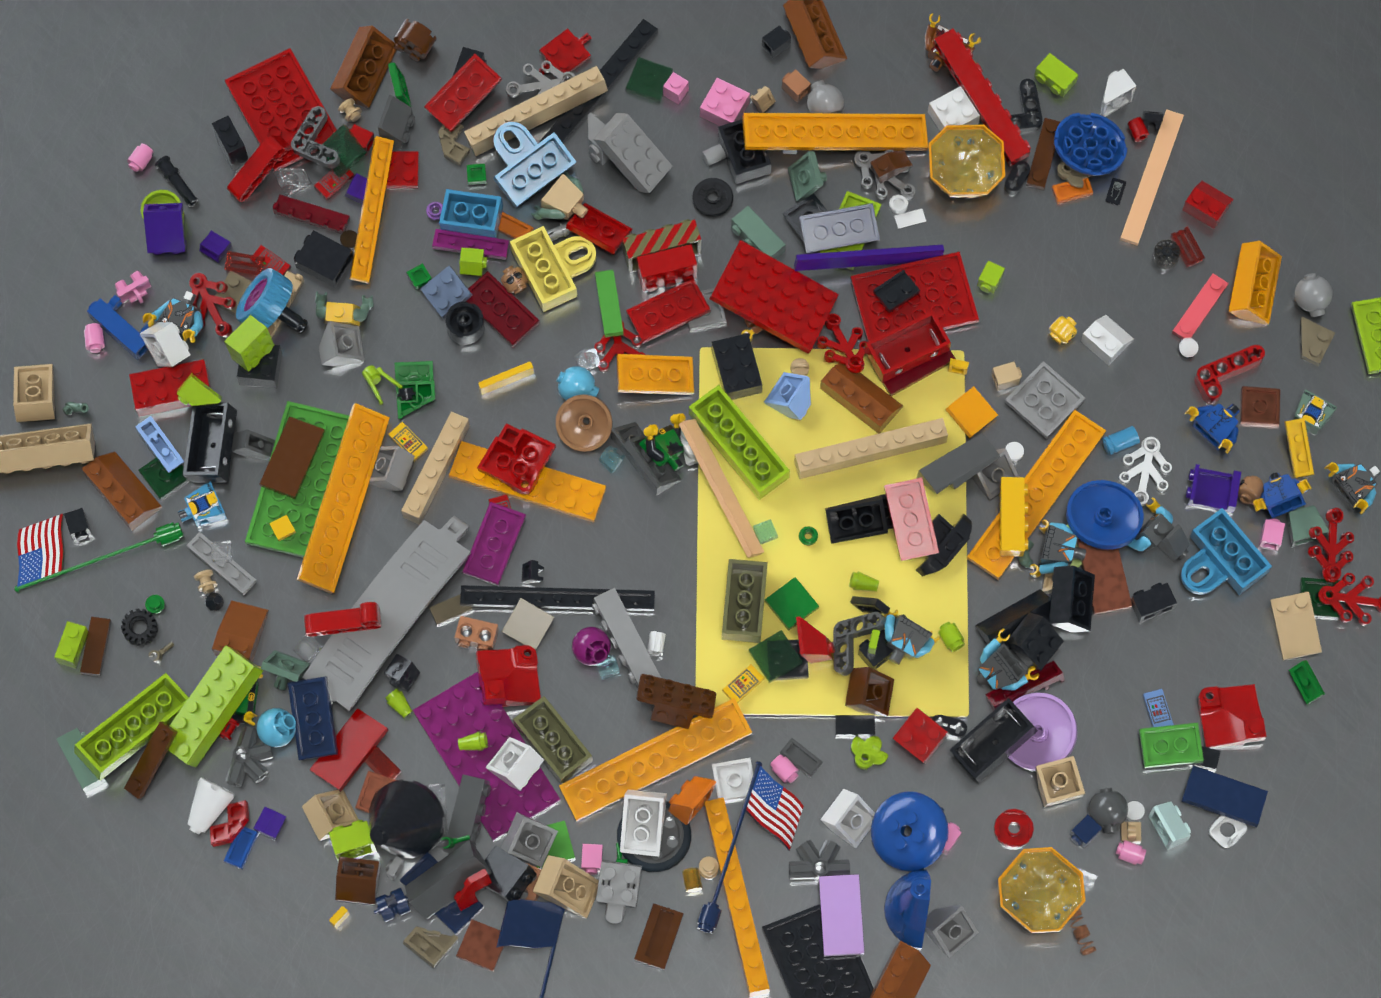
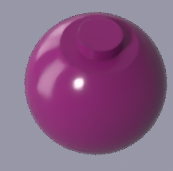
(591, 646)

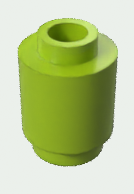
(951, 636)

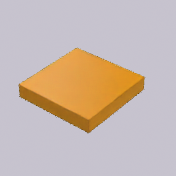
(971, 412)

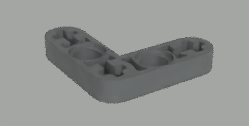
(308, 141)
(847, 636)

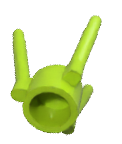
(373, 377)

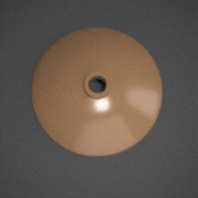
(571, 423)

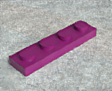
(454, 241)

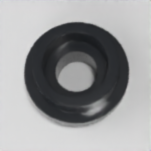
(406, 393)

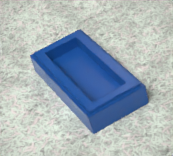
(241, 848)

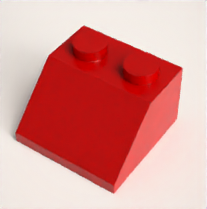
(1207, 204)

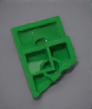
(420, 377)

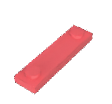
(1200, 307)

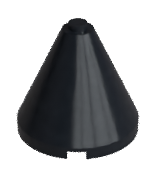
(406, 819)

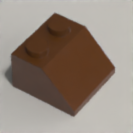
(869, 691)

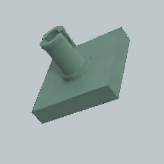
(806, 176)
(285, 668)

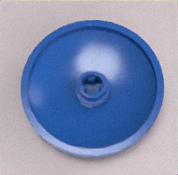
(1104, 514)

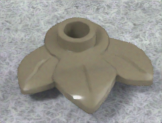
(1072, 176)

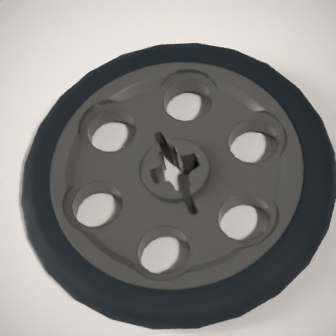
(670, 855)

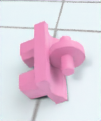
(135, 290)

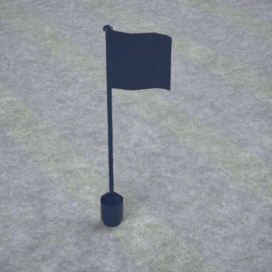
(532, 926)

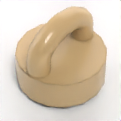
(800, 366)

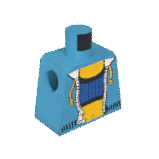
(203, 506)

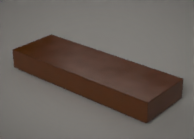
(95, 646)

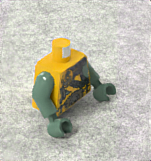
(342, 312)

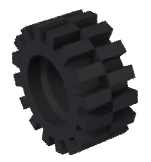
(136, 616)

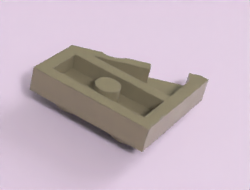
(429, 945)

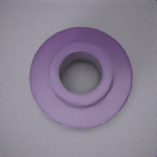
(434, 206)

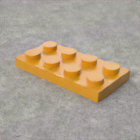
(655, 374)

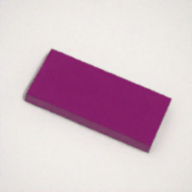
(494, 543)

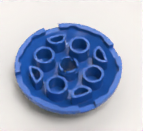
(1090, 144)
(927, 835)

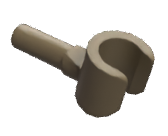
(162, 651)

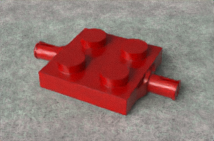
(566, 52)

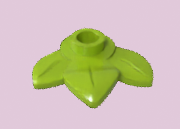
(868, 749)

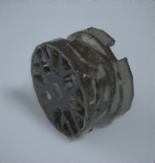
(1166, 255)

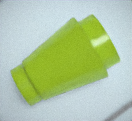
(863, 582)
(399, 703)
(475, 741)

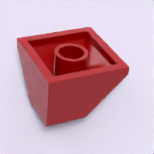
(812, 643)

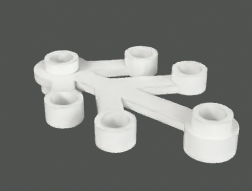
(1146, 468)

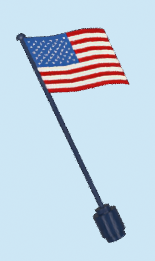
(773, 810)

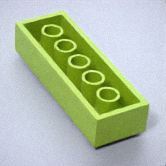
(739, 442)
(212, 705)
(130, 727)

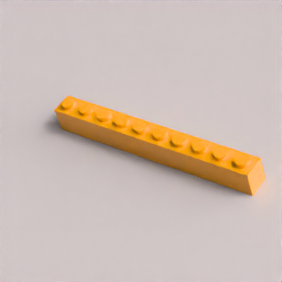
(737, 899)

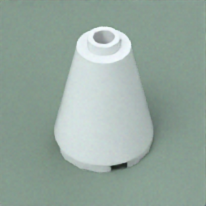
(207, 805)

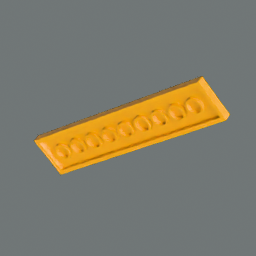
(835, 131)
(1045, 484)
(343, 498)
(654, 760)

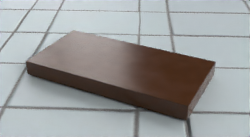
(292, 457)

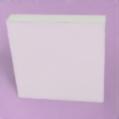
(733, 779)

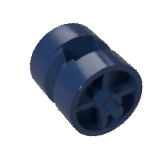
(391, 905)

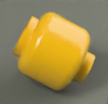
(1063, 330)

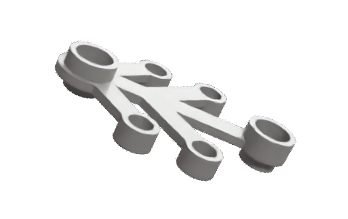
(544, 84)
(865, 165)

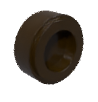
(348, 239)

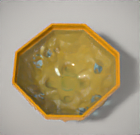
(966, 160)
(1041, 890)

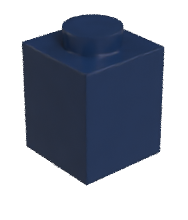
(1085, 831)

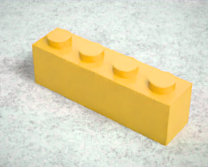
(1013, 516)

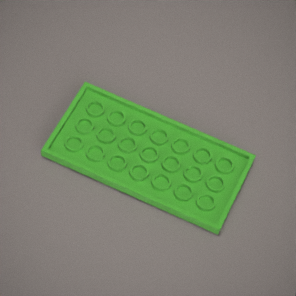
(305, 508)

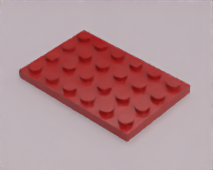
(277, 100)
(941, 287)
(774, 296)

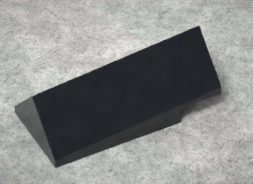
(858, 519)
(1010, 617)

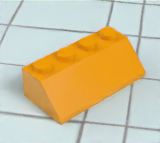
(1255, 282)

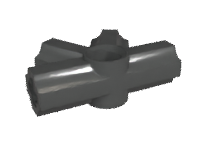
(250, 765)
(813, 858)

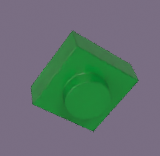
(476, 174)
(419, 276)

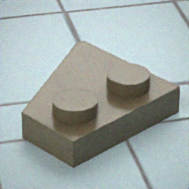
(1314, 341)

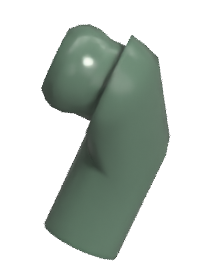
(75, 407)
(1025, 560)

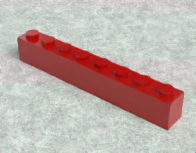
(979, 91)

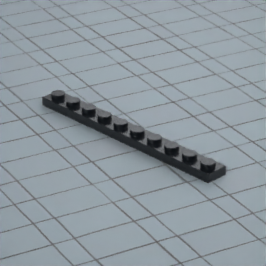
(611, 73)
(551, 597)

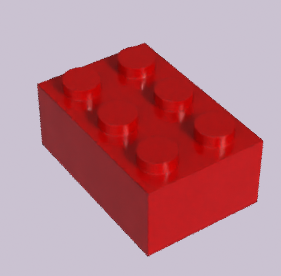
(666, 268)

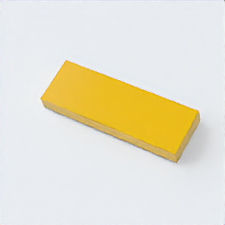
(506, 378)
(1299, 447)

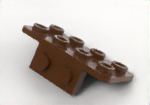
(675, 701)

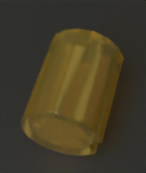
(692, 879)

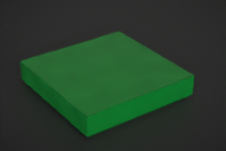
(399, 84)
(791, 602)

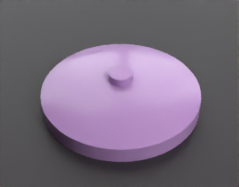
(1055, 732)

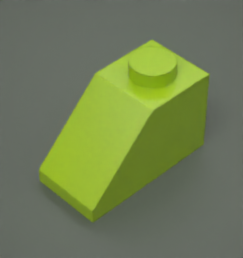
(197, 392)

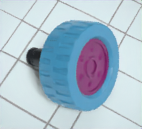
(267, 301)

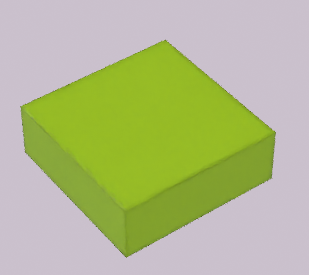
(873, 641)

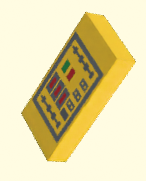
(408, 441)
(743, 684)

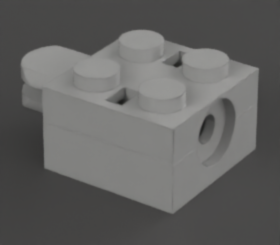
(618, 888)

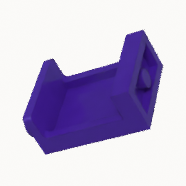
(164, 228)
(1213, 489)

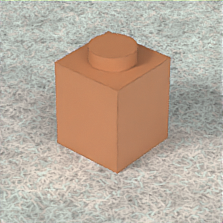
(796, 85)

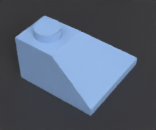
(790, 395)

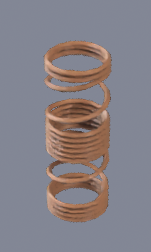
(1082, 932)

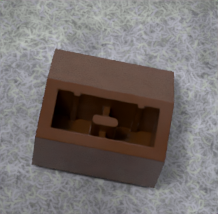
(357, 880)

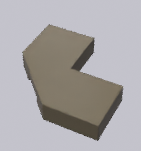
(451, 149)

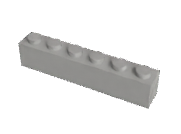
(624, 636)

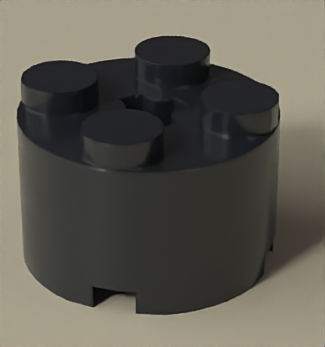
(464, 333)

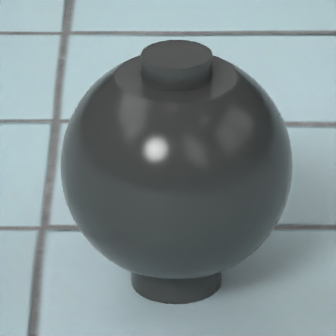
(1108, 809)

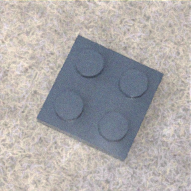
(445, 291)

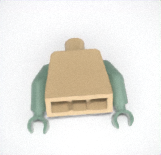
(562, 200)

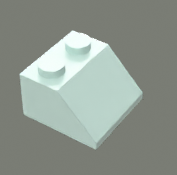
(1169, 825)

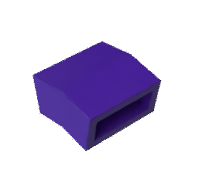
(357, 188)
(215, 246)
(269, 823)

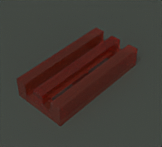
(1194, 244)
(259, 266)

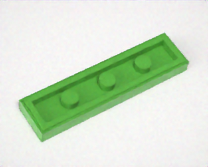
(609, 303)

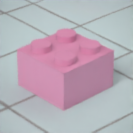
(724, 103)

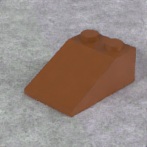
(241, 629)

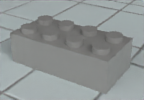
(633, 152)

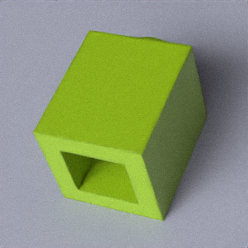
(472, 261)
(990, 277)

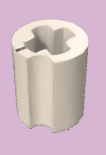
(656, 643)

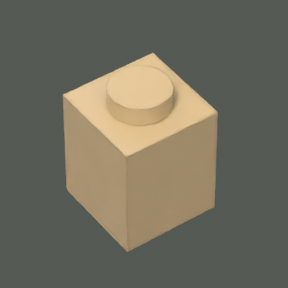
(1006, 376)

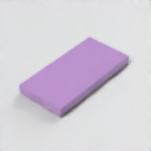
(841, 915)

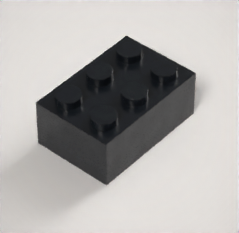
(742, 163)
(736, 366)
(1072, 599)

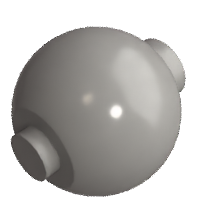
(825, 98)
(1313, 294)

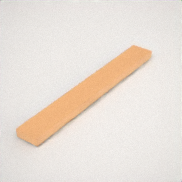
(1151, 177)
(721, 488)

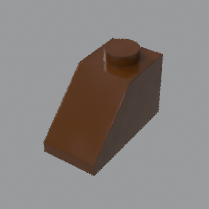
(890, 165)

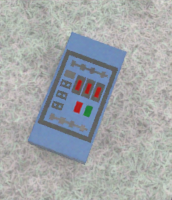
(1157, 708)

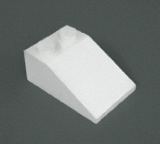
(643, 822)

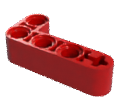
(258, 166)
(1230, 368)
(343, 621)

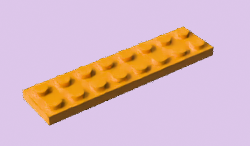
(553, 491)

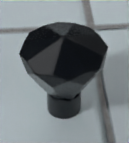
(214, 601)

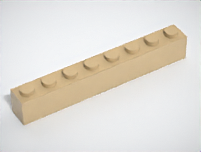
(539, 108)
(870, 448)

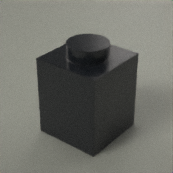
(776, 41)
(77, 524)

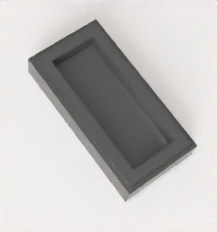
(801, 757)

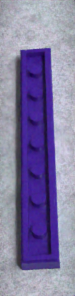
(866, 257)

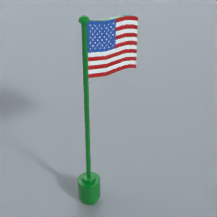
(42, 550)

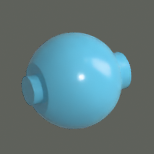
(575, 382)
(276, 727)

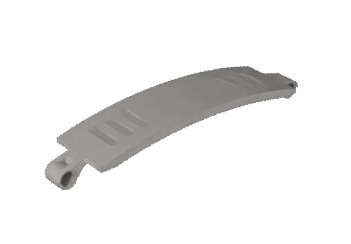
(403, 593)

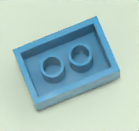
(471, 213)

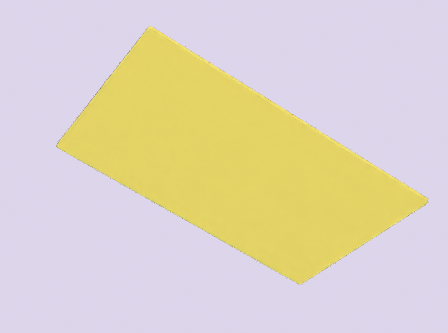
(932, 682)

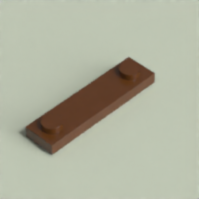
(1043, 155)
(150, 760)

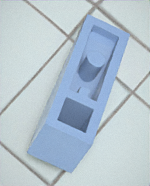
(159, 444)

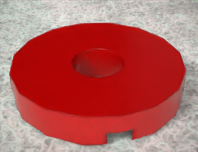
(1009, 839)

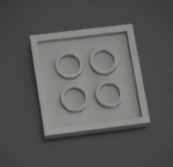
(1044, 400)

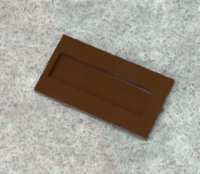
(658, 936)

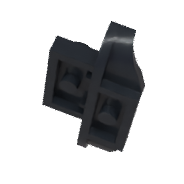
(949, 542)

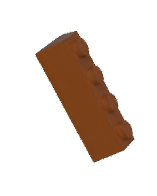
(815, 33)
(364, 66)
(860, 397)
(121, 489)
(902, 973)

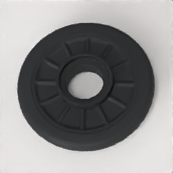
(709, 207)

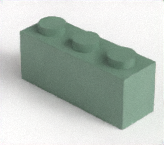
(757, 233)
(85, 777)

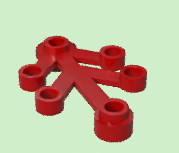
(208, 301)
(618, 347)
(853, 362)
(1331, 547)
(1350, 599)

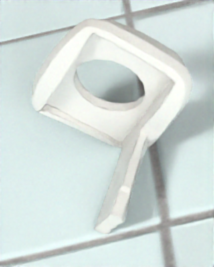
(1226, 842)

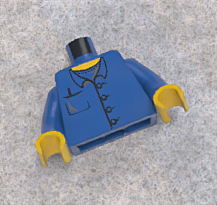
(1216, 424)
(1282, 495)

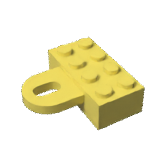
(549, 265)

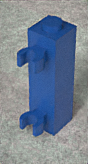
(118, 327)

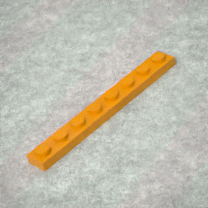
(371, 210)

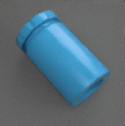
(1120, 440)

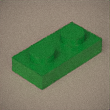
(1306, 682)

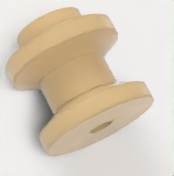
(352, 113)
(207, 585)
(708, 867)

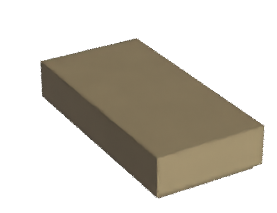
(449, 610)

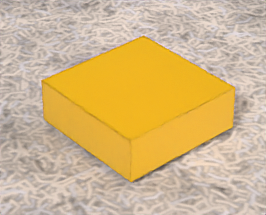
(958, 366)
(282, 528)
(337, 919)

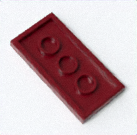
(502, 309)
(916, 374)

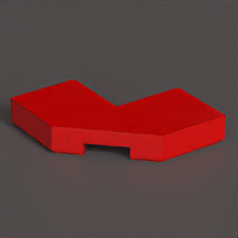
(237, 818)
(472, 884)

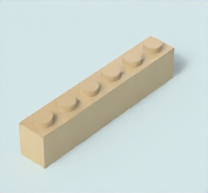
(435, 468)

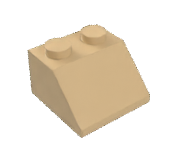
(1059, 781)
(329, 811)

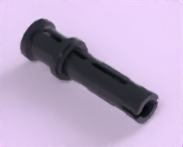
(172, 174)

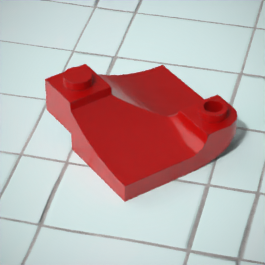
(516, 458)
(508, 676)
(1230, 716)

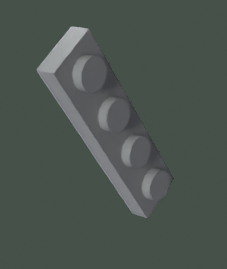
(230, 571)

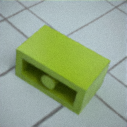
(1056, 75)
(71, 645)

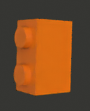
(691, 798)

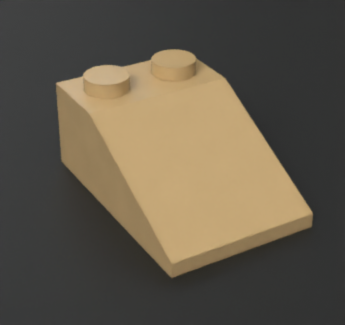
(34, 393)
(1296, 626)
(567, 886)

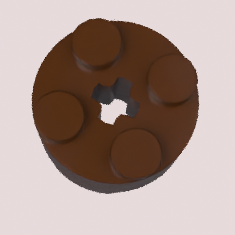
(414, 40)

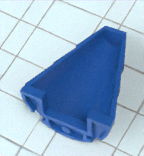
(908, 907)

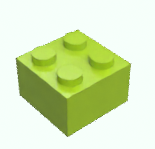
(249, 343)
(352, 840)

